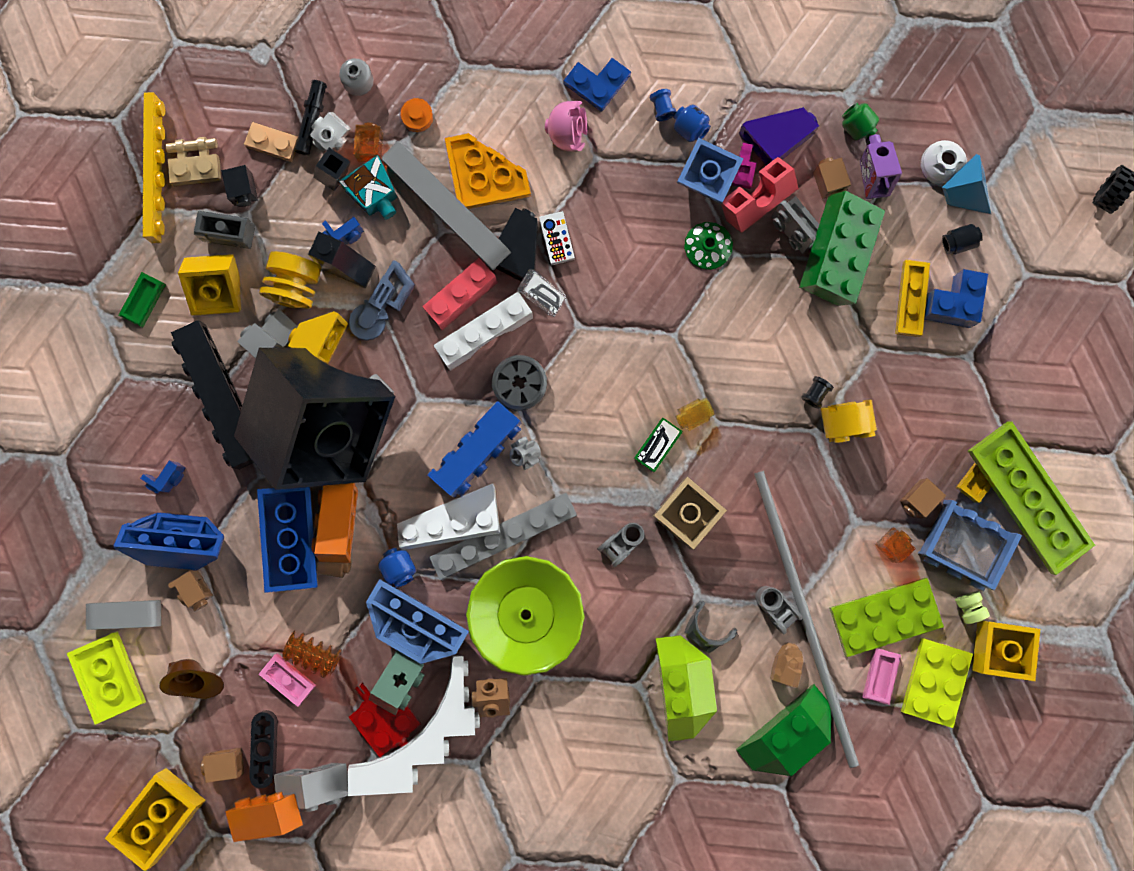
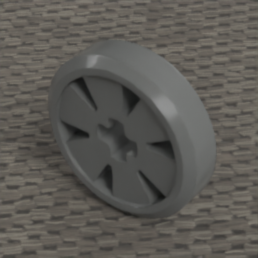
(524, 368)

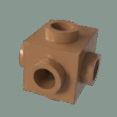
(492, 697)

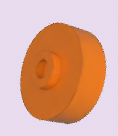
(416, 115)

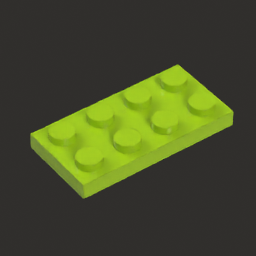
(886, 617)

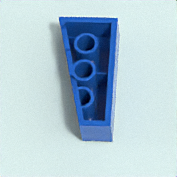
(476, 450)

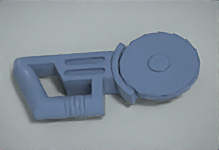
(369, 318)

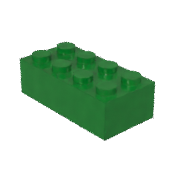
(842, 248)

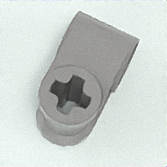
(620, 544)
(780, 611)

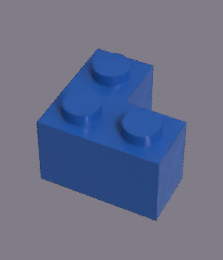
(963, 304)

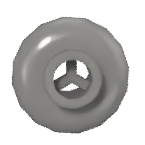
(356, 77)

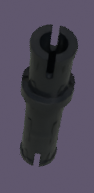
(313, 107)

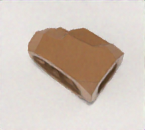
(787, 665)

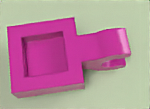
(746, 170)

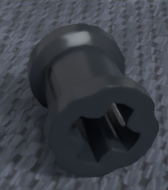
(817, 392)

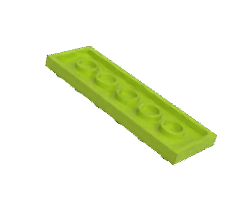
(1031, 498)

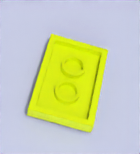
(106, 677)
(936, 682)

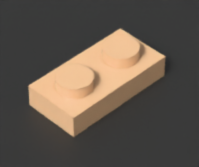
(271, 142)

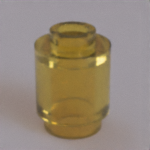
(694, 414)

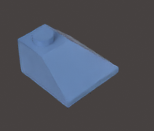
(710, 170)

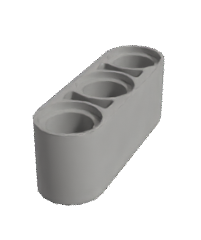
(123, 614)

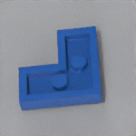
(597, 89)

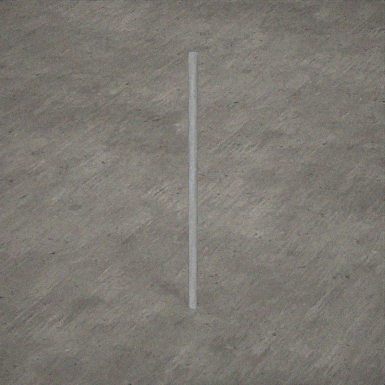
(806, 620)

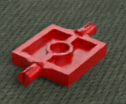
(381, 727)

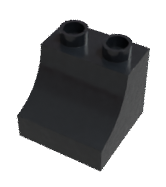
(311, 420)

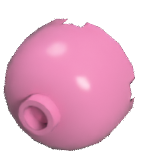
(566, 125)

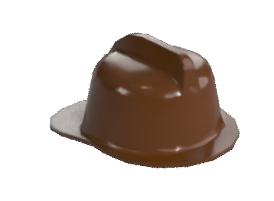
(190, 680)

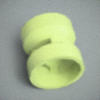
(972, 607)

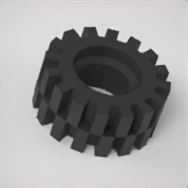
(1115, 189)

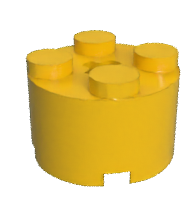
(848, 420)

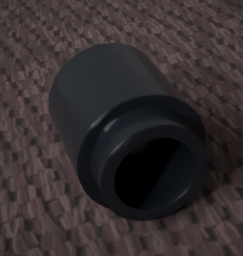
(962, 239)

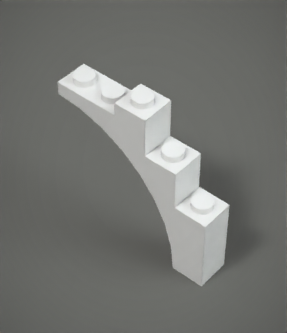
(394, 771)

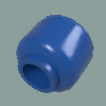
(691, 123)
(397, 567)

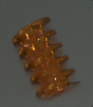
(311, 655)

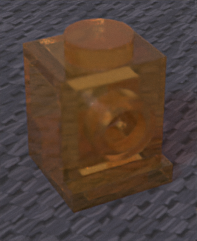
(363, 135)
(896, 545)

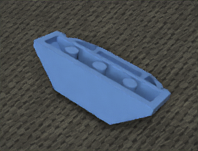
(412, 625)

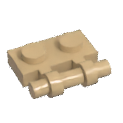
(194, 169)

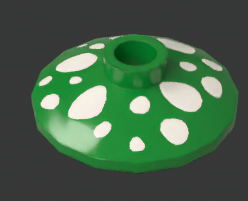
(702, 255)

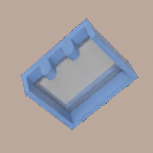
(969, 546)

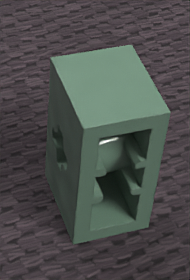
(389, 696)

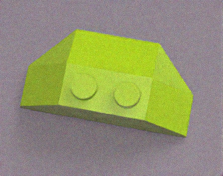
(685, 687)

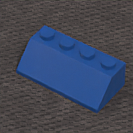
(286, 539)

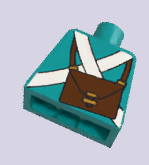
(371, 188)

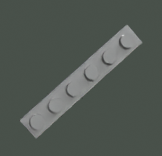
(511, 533)

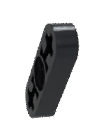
(269, 768)

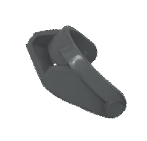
(694, 633)

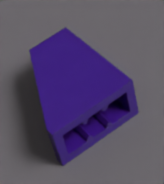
(779, 133)

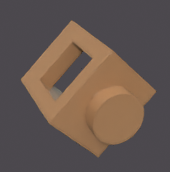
(192, 590)

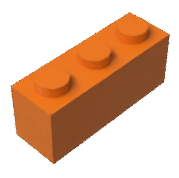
(335, 523)
(263, 817)

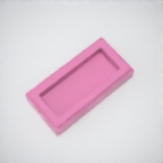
(881, 676)

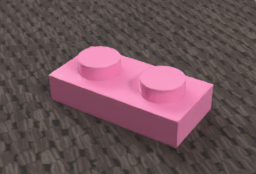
(287, 680)

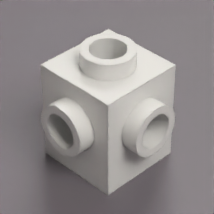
(338, 130)

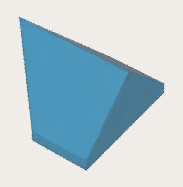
(968, 187)

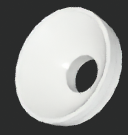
(935, 169)

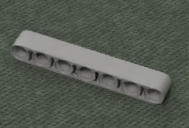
(446, 206)

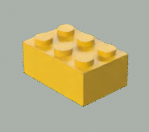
(155, 819)

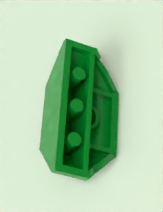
(790, 736)

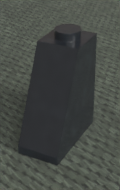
(521, 240)
(341, 260)

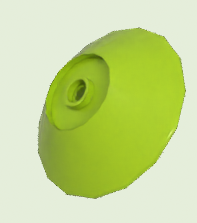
(520, 643)

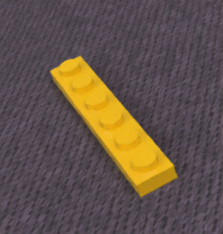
(152, 168)

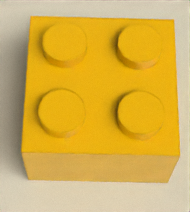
(1006, 650)

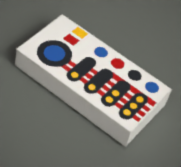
(556, 238)

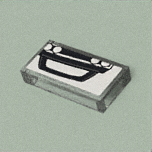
(542, 292)

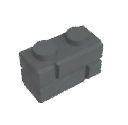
(224, 229)

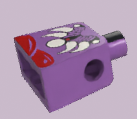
(879, 168)

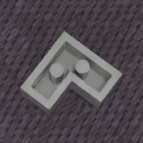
(272, 334)
(314, 785)

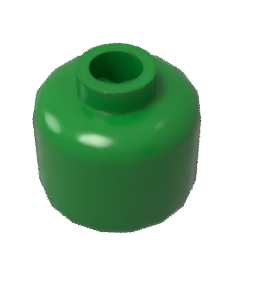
(860, 121)

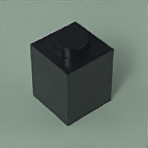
(331, 169)
(239, 186)

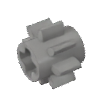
(525, 453)

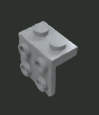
(796, 223)

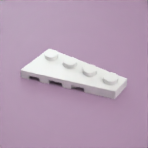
(456, 520)

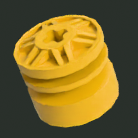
(291, 276)

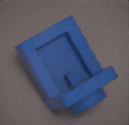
(347, 233)
(169, 477)

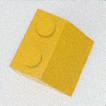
(211, 284)
(319, 335)

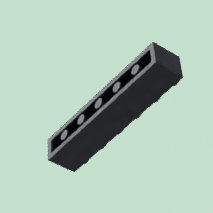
(213, 387)

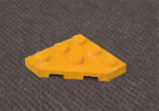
(483, 174)

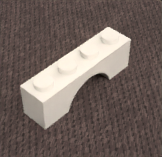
(468, 339)

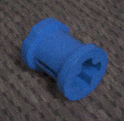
(663, 104)

